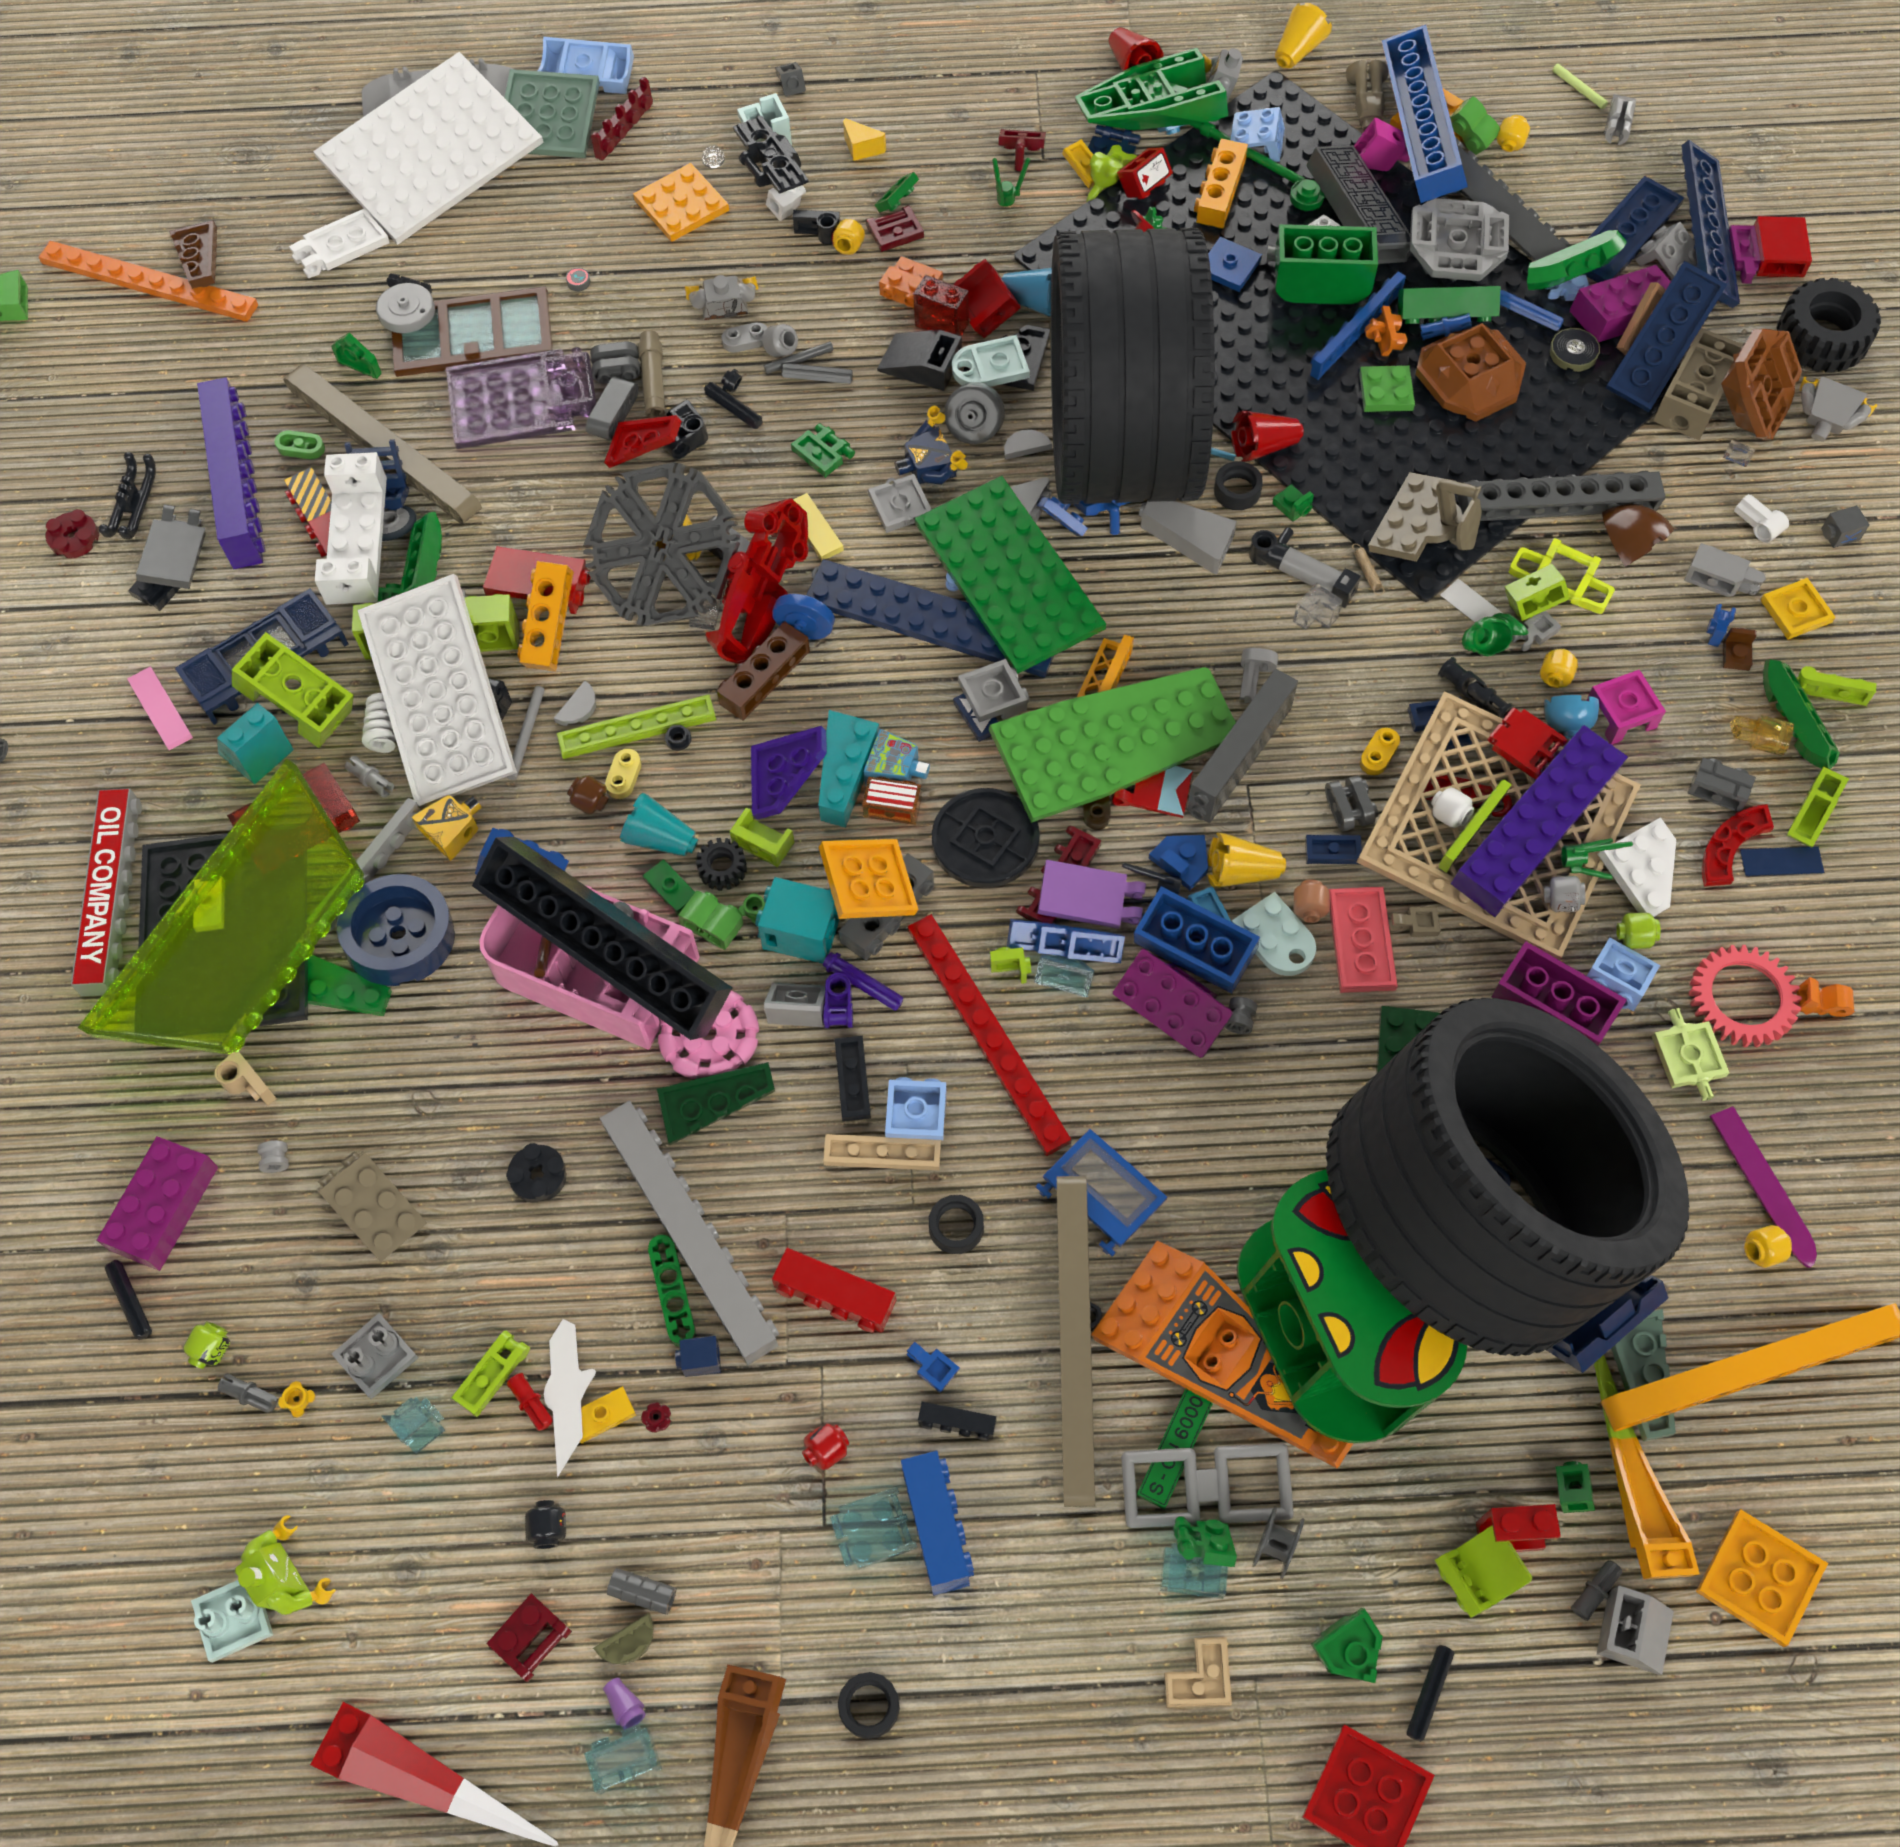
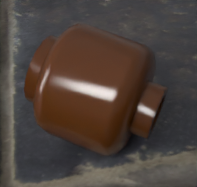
(588, 794)

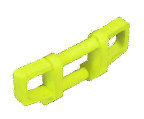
(1588, 580)

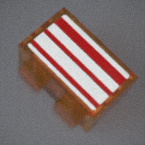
(892, 800)

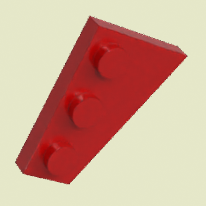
(641, 437)

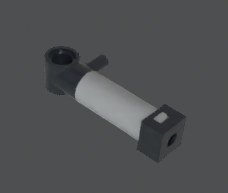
(1272, 551)

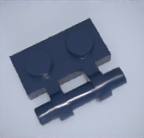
(1104, 144)

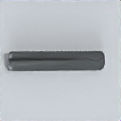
(817, 373)

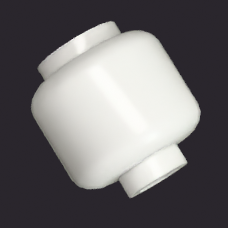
(1452, 807)

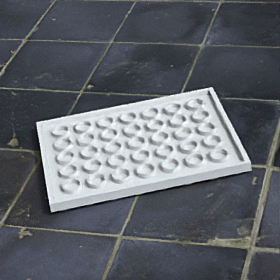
(428, 147)

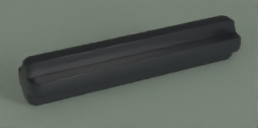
(733, 405)
(128, 1300)
(1430, 1693)

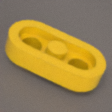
(1380, 749)

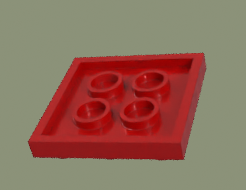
(1367, 1793)

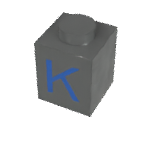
(1845, 526)

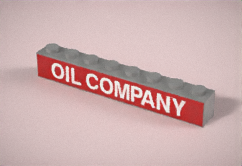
(106, 891)

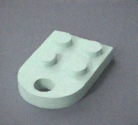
(991, 362)
(1279, 935)

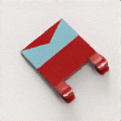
(1160, 793)

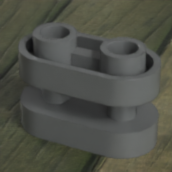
(615, 360)
(1357, 792)

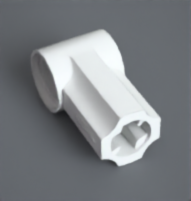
(1766, 523)

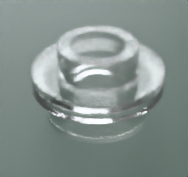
(713, 157)

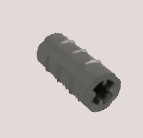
(641, 1591)

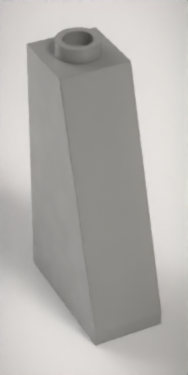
(1190, 531)

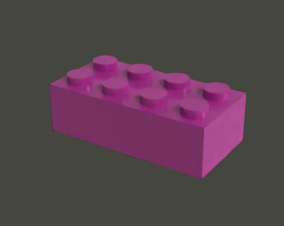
(1610, 305)
(1560, 991)
(157, 1203)

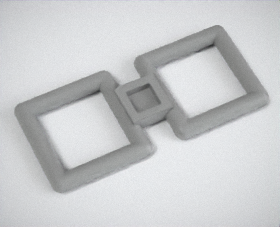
(1207, 1484)

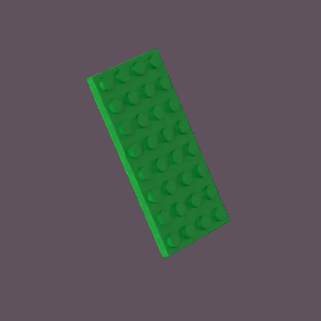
(1010, 574)

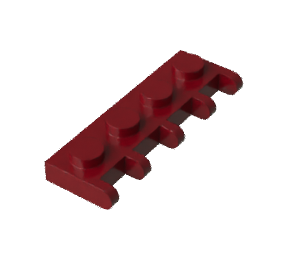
(623, 120)
(1078, 852)

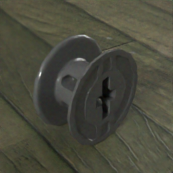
(1278, 1542)

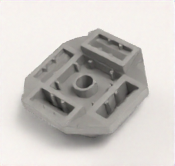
(1459, 238)

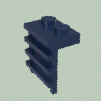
(395, 484)

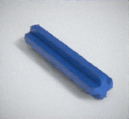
(1530, 310)

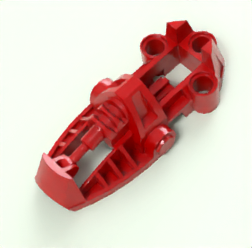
(757, 574)

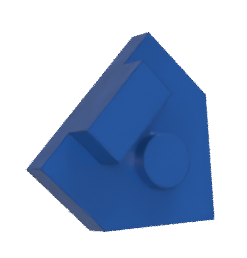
(1182, 858)

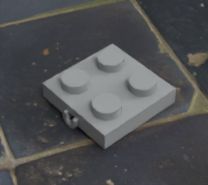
(899, 502)

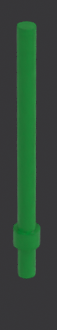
(1209, 130)

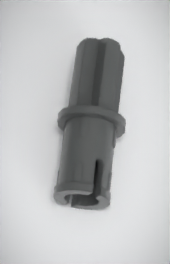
(247, 1393)
(1597, 1590)

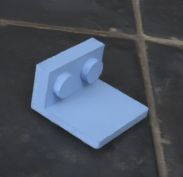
(1260, 128)

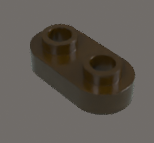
(1094, 821)

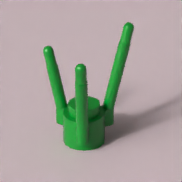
(1005, 190)
(1577, 855)

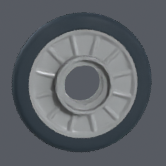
(402, 523)

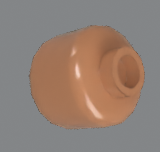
(1311, 900)

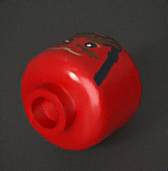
(825, 1446)

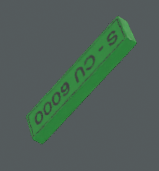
(1181, 1433)

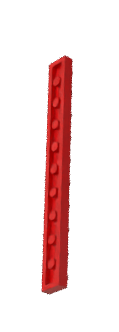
(989, 1035)

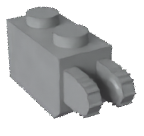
(1723, 572)

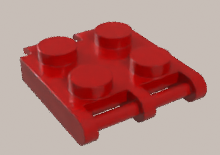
(1525, 740)

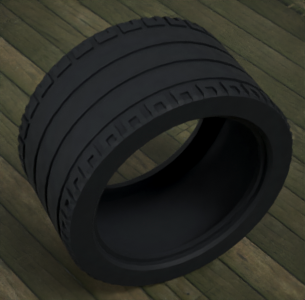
(1131, 365)
(1452, 1231)

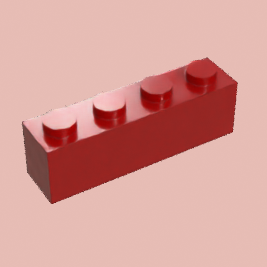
(834, 1290)

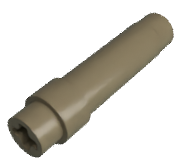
(652, 378)

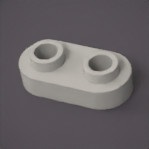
(743, 337)

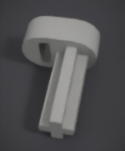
(1253, 661)

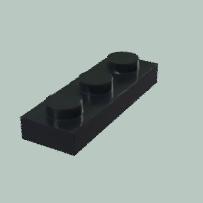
(852, 1078)

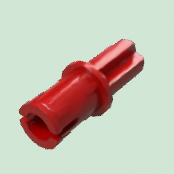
(529, 1402)

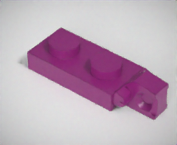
(1745, 251)

